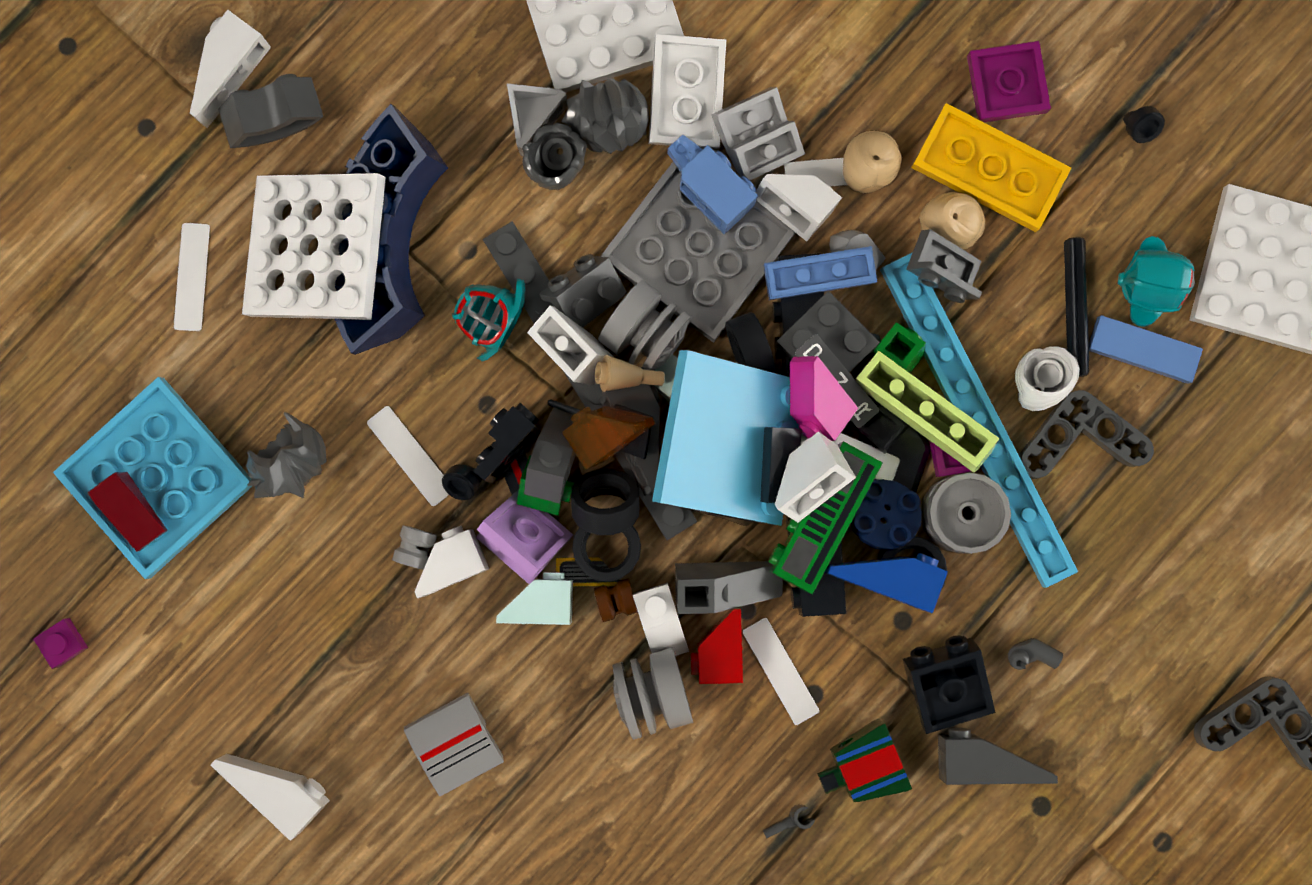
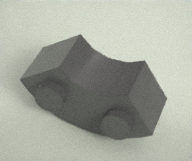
(270, 111)

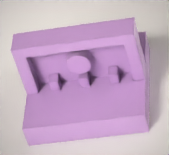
(523, 537)

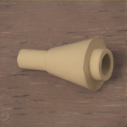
(618, 374)

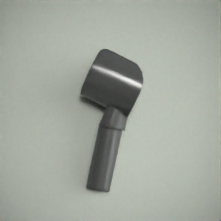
(790, 822)

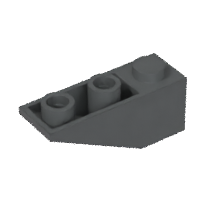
(723, 585)

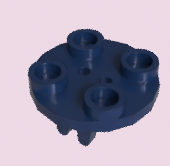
(901, 520)

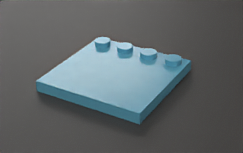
(717, 437)
(172, 462)

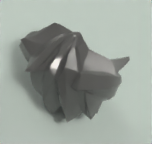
(608, 115)
(287, 461)

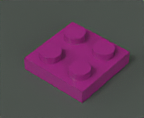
(1008, 82)

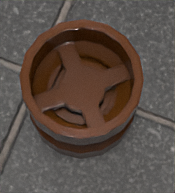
(623, 596)

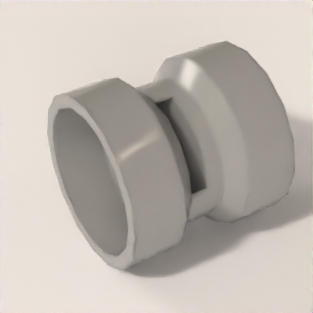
(414, 547)

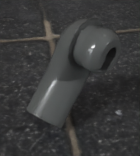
(1033, 650)

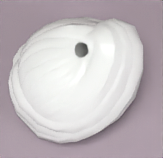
(1046, 369)

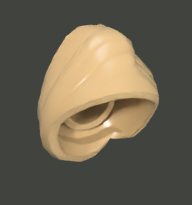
(871, 161)
(954, 218)

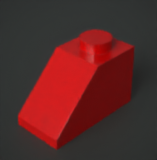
(720, 652)

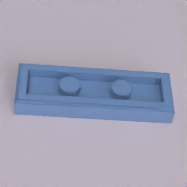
(820, 273)
(1145, 349)

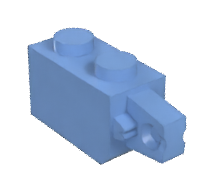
(712, 183)

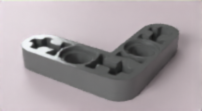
(1087, 424)
(1273, 711)

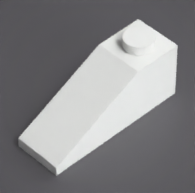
(226, 61)
(279, 795)

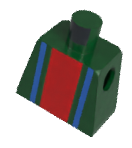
(866, 765)

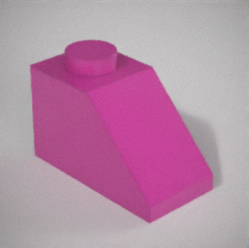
(818, 399)

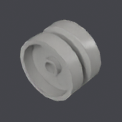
(987, 511)

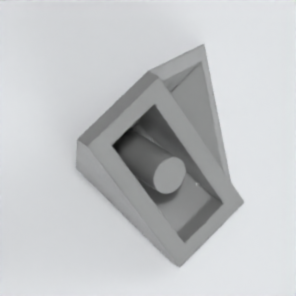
(532, 109)

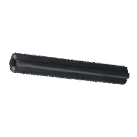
(1076, 302)

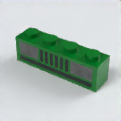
(818, 535)

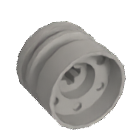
(644, 328)
(651, 693)

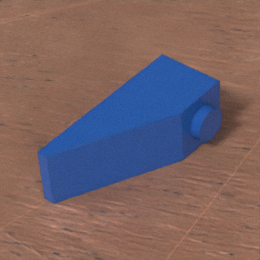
(899, 578)

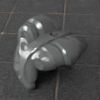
(545, 164)

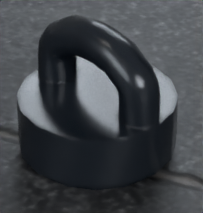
(1144, 124)
(461, 482)

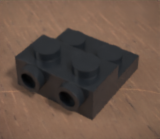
(514, 433)
(949, 683)

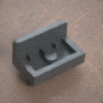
(944, 267)
(585, 289)

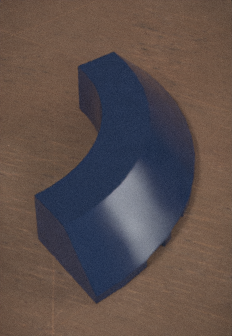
(411, 168)

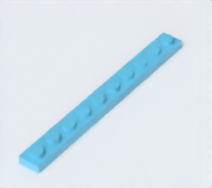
(965, 391)

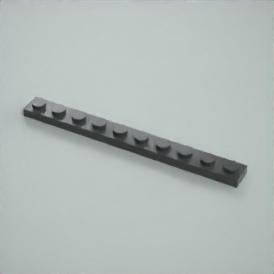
(518, 262)

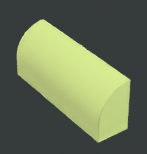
(927, 412)

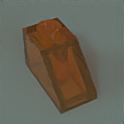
(603, 433)

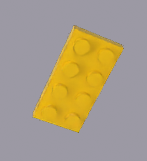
(991, 167)

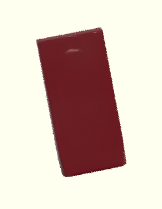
(127, 510)

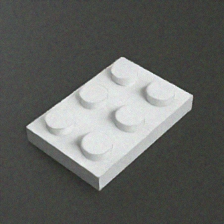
(686, 89)

